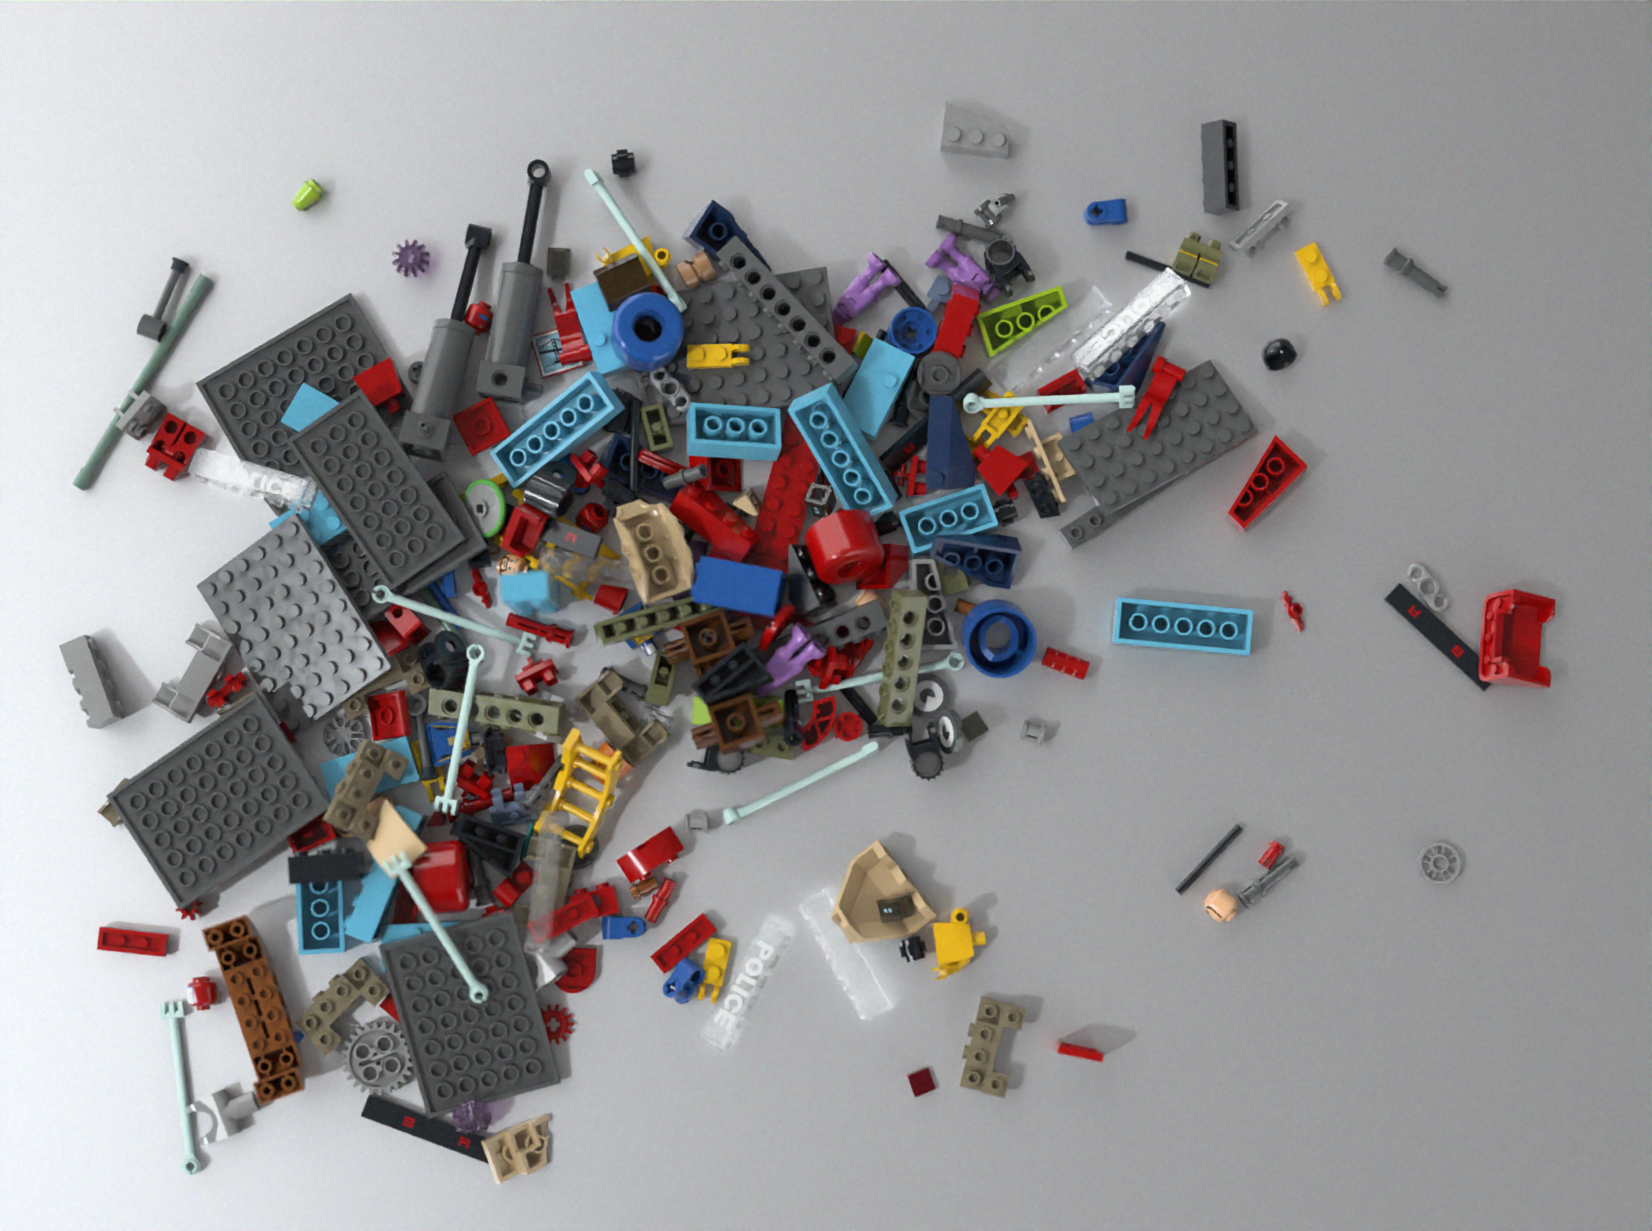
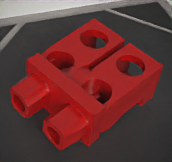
(174, 445)

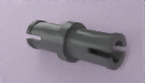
(685, 477)

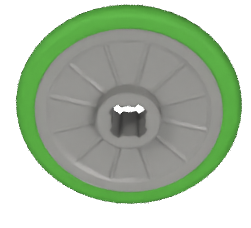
(486, 506)

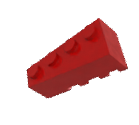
(957, 320)
(1268, 482)
(714, 521)

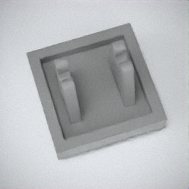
(140, 414)

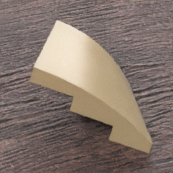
(393, 837)
(518, 1149)

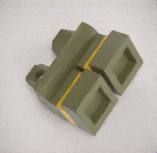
(1205, 255)

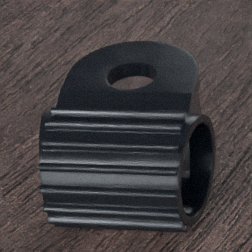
(1015, 265)
(622, 422)
(550, 493)
(451, 667)
(917, 748)
(710, 761)

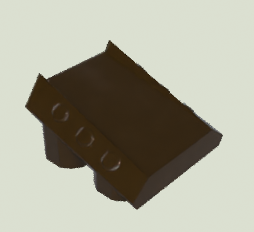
(621, 280)

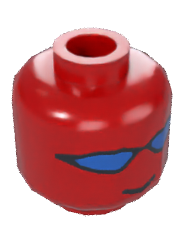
(479, 317)
(592, 518)

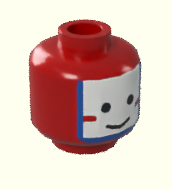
(202, 992)

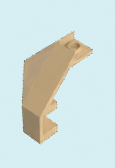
(871, 878)

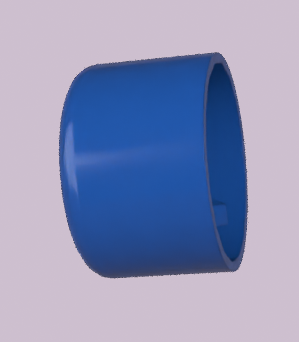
(638, 353)
(1009, 658)

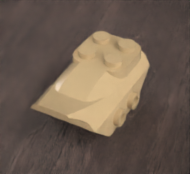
(655, 549)

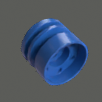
(912, 320)

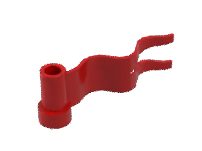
(569, 331)
(1157, 393)

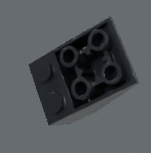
(805, 588)

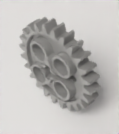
(385, 1077)

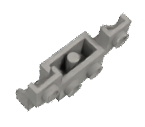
(199, 677)

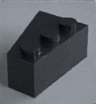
(732, 677)
(489, 841)
(326, 866)

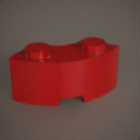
(820, 723)
(650, 854)

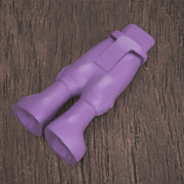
(967, 272)
(860, 294)
(782, 664)

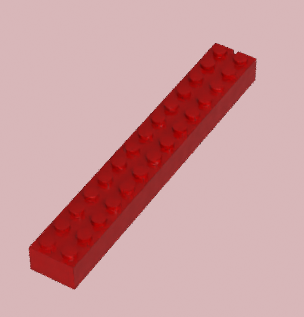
(783, 503)

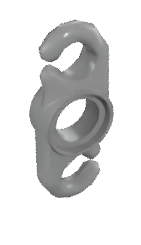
(679, 393)
(1429, 598)

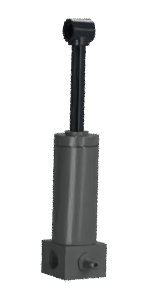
(515, 310)
(428, 425)

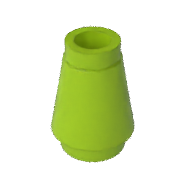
(307, 194)

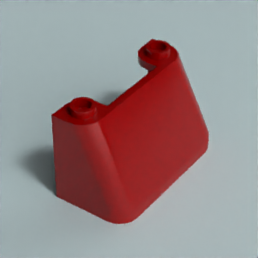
(1513, 638)

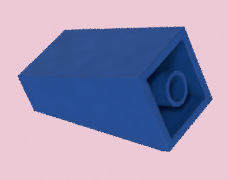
(738, 587)

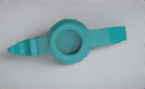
(525, 845)

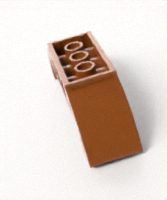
(258, 1007)

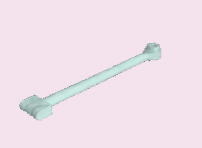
(597, 181)
(973, 403)
(521, 642)
(871, 678)
(447, 800)
(732, 815)
(400, 868)
(173, 1016)

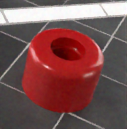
(845, 547)
(444, 877)

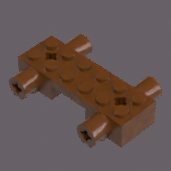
(740, 708)

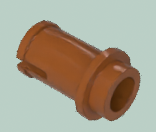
(964, 606)
(643, 888)

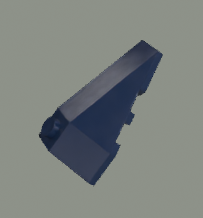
(714, 229)
(1131, 366)
(948, 454)
(650, 480)
(983, 556)

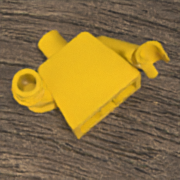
(662, 257)
(955, 943)

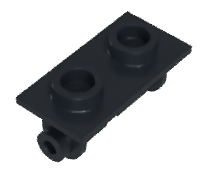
(1042, 496)
(492, 742)

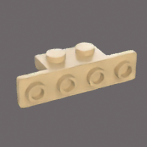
(1056, 465)

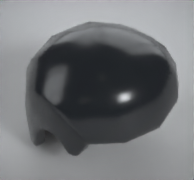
(1278, 354)

